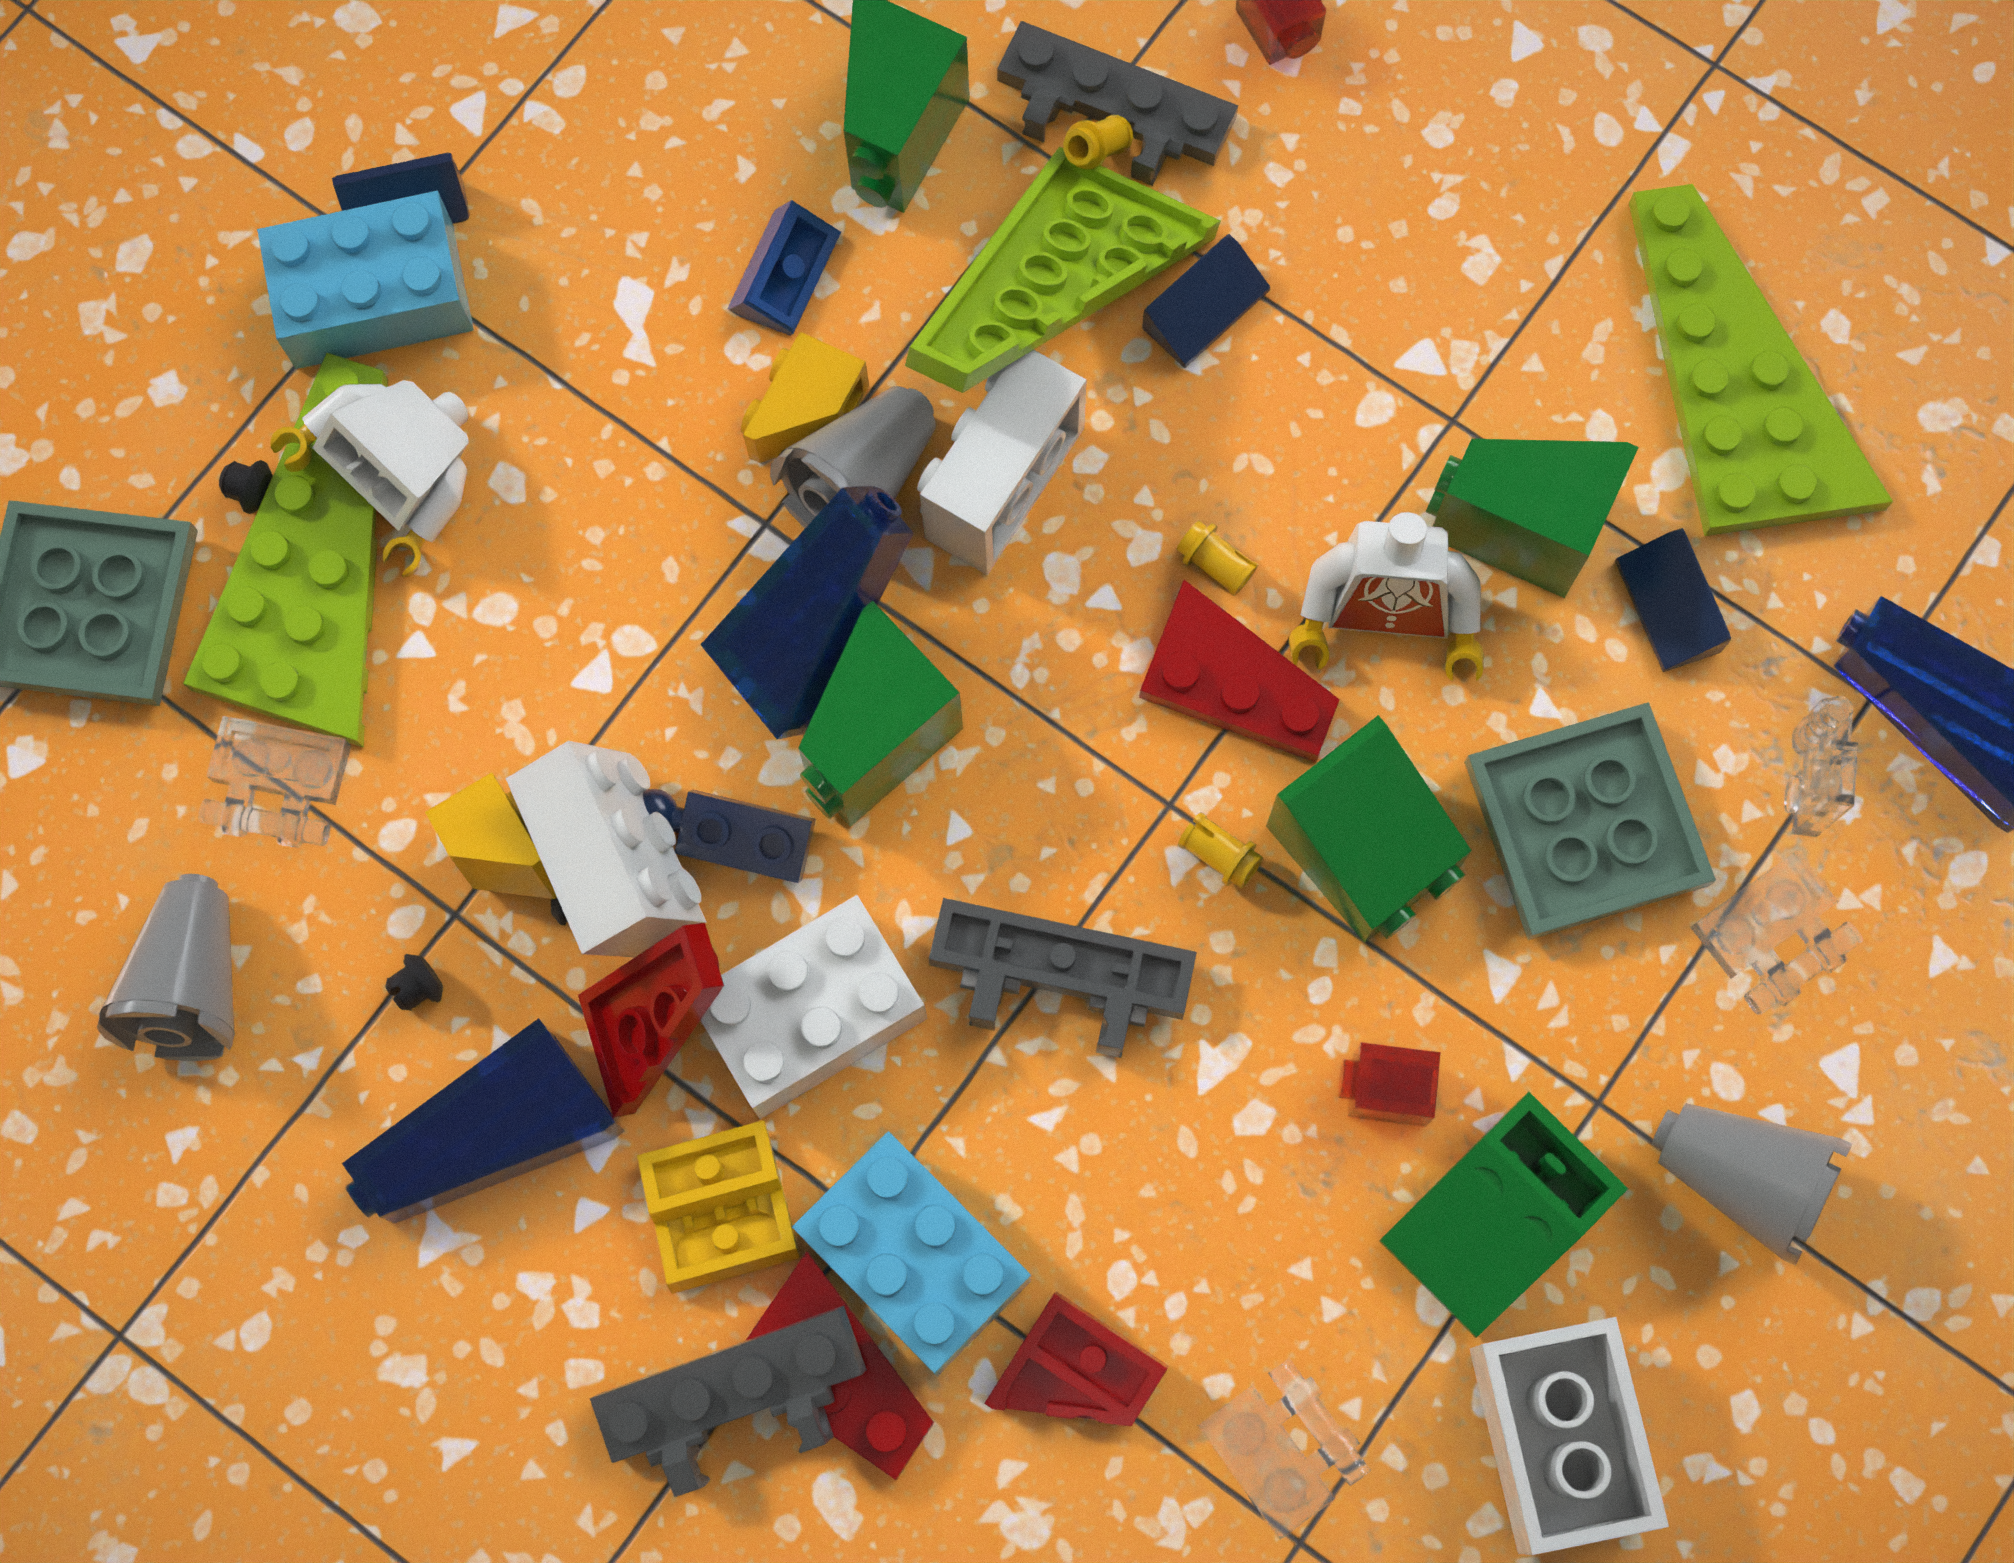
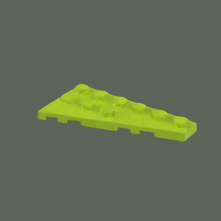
(1051, 263)
(1747, 406)
(299, 594)

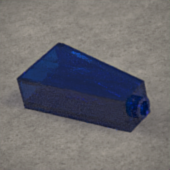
(801, 612)
(1940, 697)
(488, 1126)

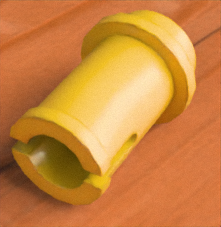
(1090, 142)
(1216, 557)
(1221, 851)

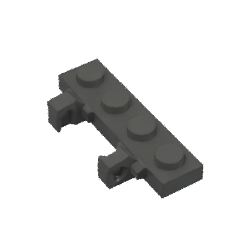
(1077, 78)
(1011, 949)
(777, 1370)

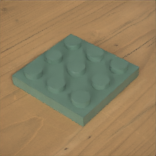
(90, 600)
(1589, 821)

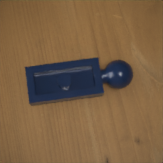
(737, 833)

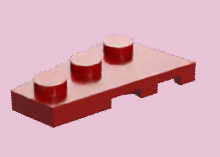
(1235, 680)
(648, 1012)
(871, 1411)

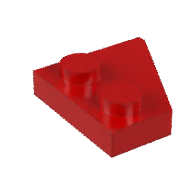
(1077, 1369)

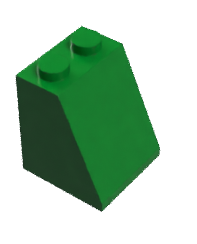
(900, 99)
(1530, 504)
(875, 719)
(1369, 832)

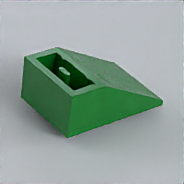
(1503, 1214)

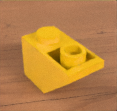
(807, 391)
(490, 840)

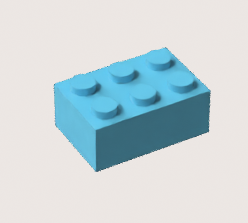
(365, 279)
(912, 1253)

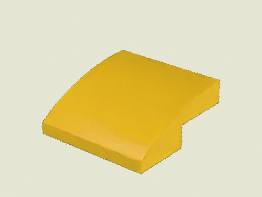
(718, 1207)

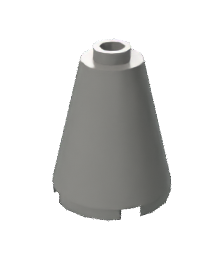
(862, 448)
(177, 977)
(1753, 1171)

